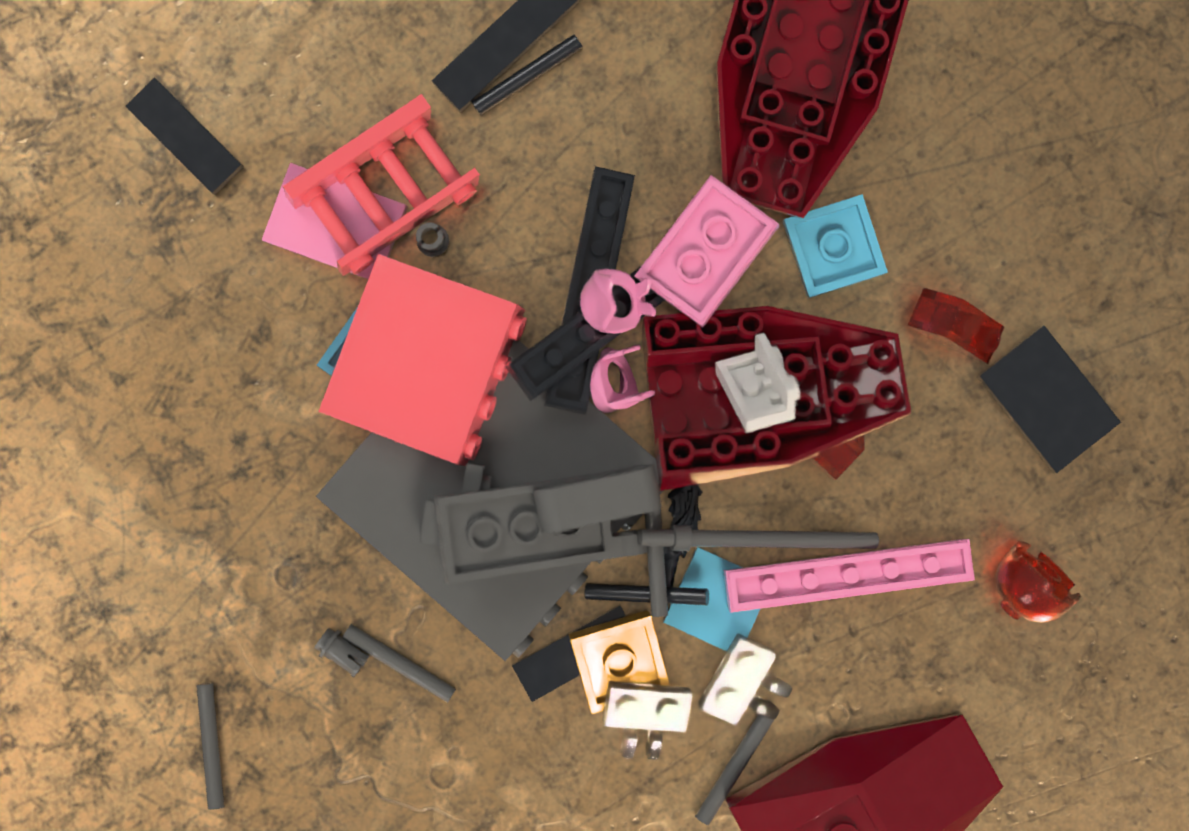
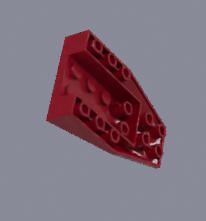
(799, 92)
(845, 375)
(876, 780)

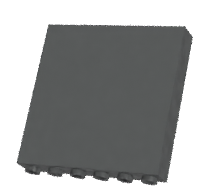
(387, 485)

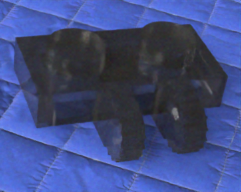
(738, 679)
(646, 707)

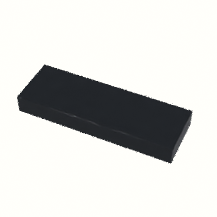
(184, 136)
(555, 662)

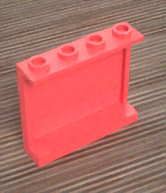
(423, 360)

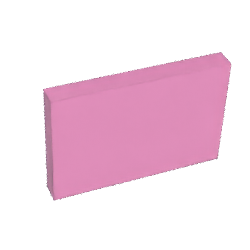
(305, 234)
(707, 250)

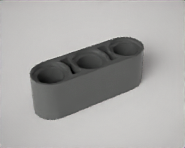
(597, 498)

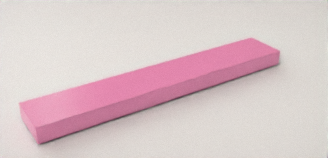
(848, 575)

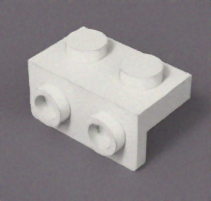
(759, 386)

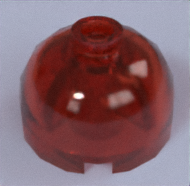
(1033, 586)

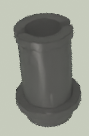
(436, 248)
(340, 651)

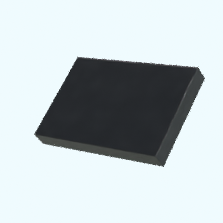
(1049, 399)

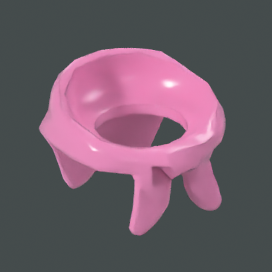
(599, 306)
(602, 393)

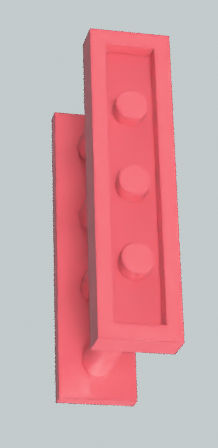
(378, 144)

